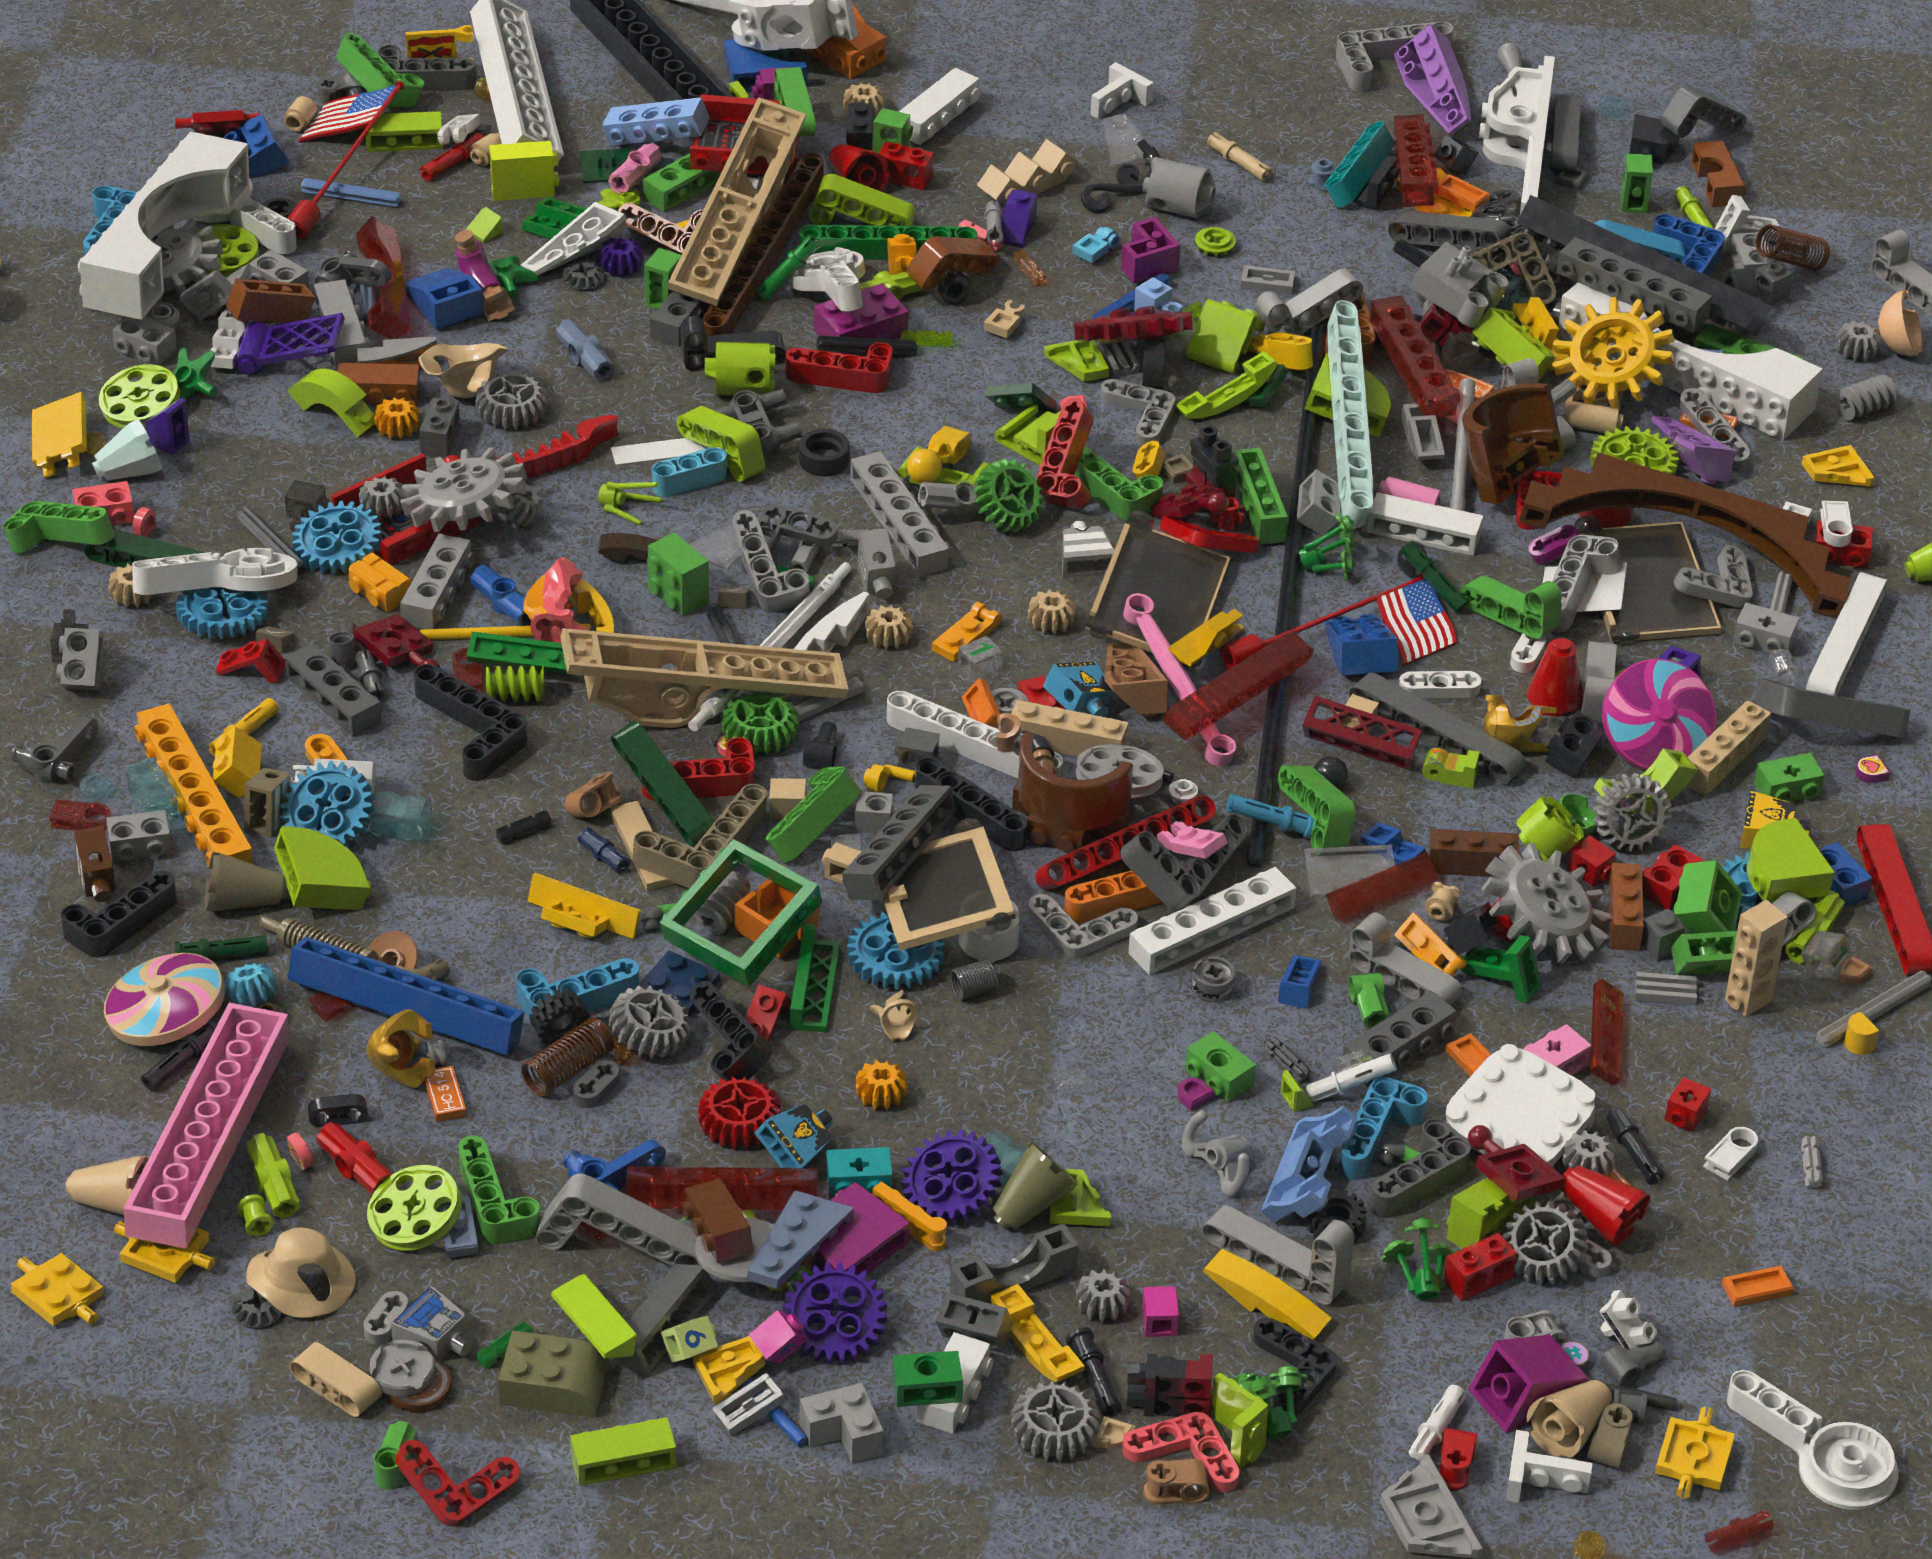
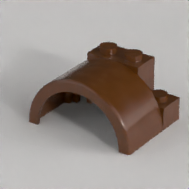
(1492, 433)
(1067, 810)

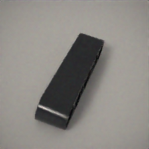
(999, 820)

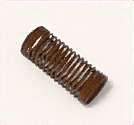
(1783, 234)
(543, 1070)

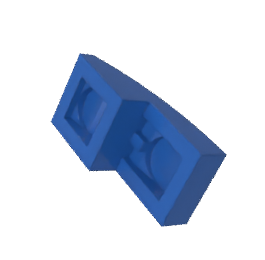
(1386, 835)

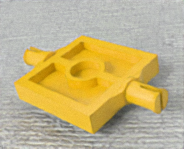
(162, 1259)
(57, 1289)
(1695, 1453)

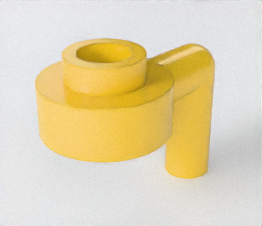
(877, 776)

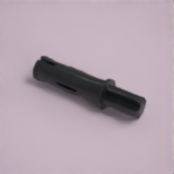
(1629, 1136)

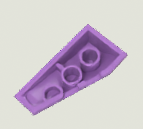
(1698, 451)

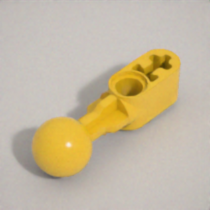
(1285, 348)
(945, 447)

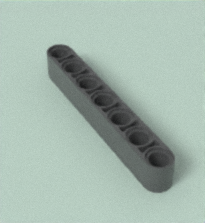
(1441, 728)

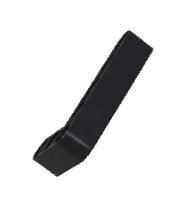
(500, 727)

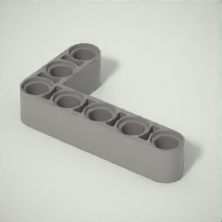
(1360, 47)
(618, 1216)
(1314, 1272)

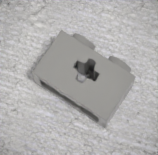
(1765, 629)

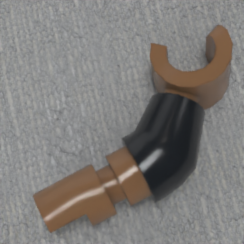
(1011, 736)

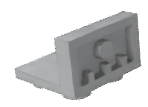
(211, 292)

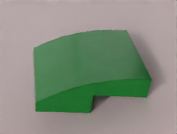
(551, 217)

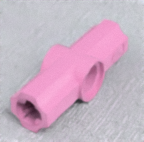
(635, 168)

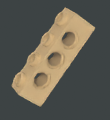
(1728, 746)
(1756, 958)

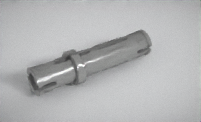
(994, 221)

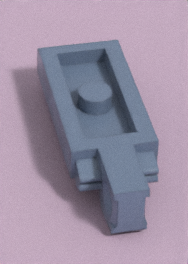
(462, 1237)

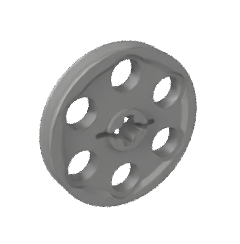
(1110, 758)

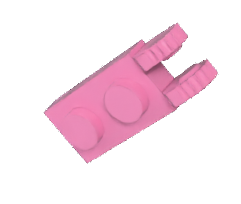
(1192, 840)

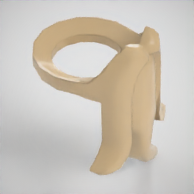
(894, 1022)

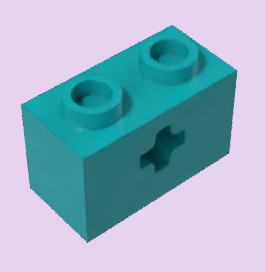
(858, 1165)

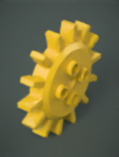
(1630, 336)

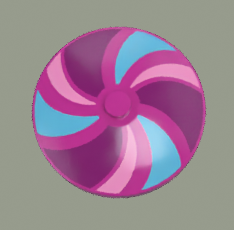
(1657, 708)

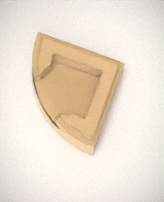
(1111, 1432)

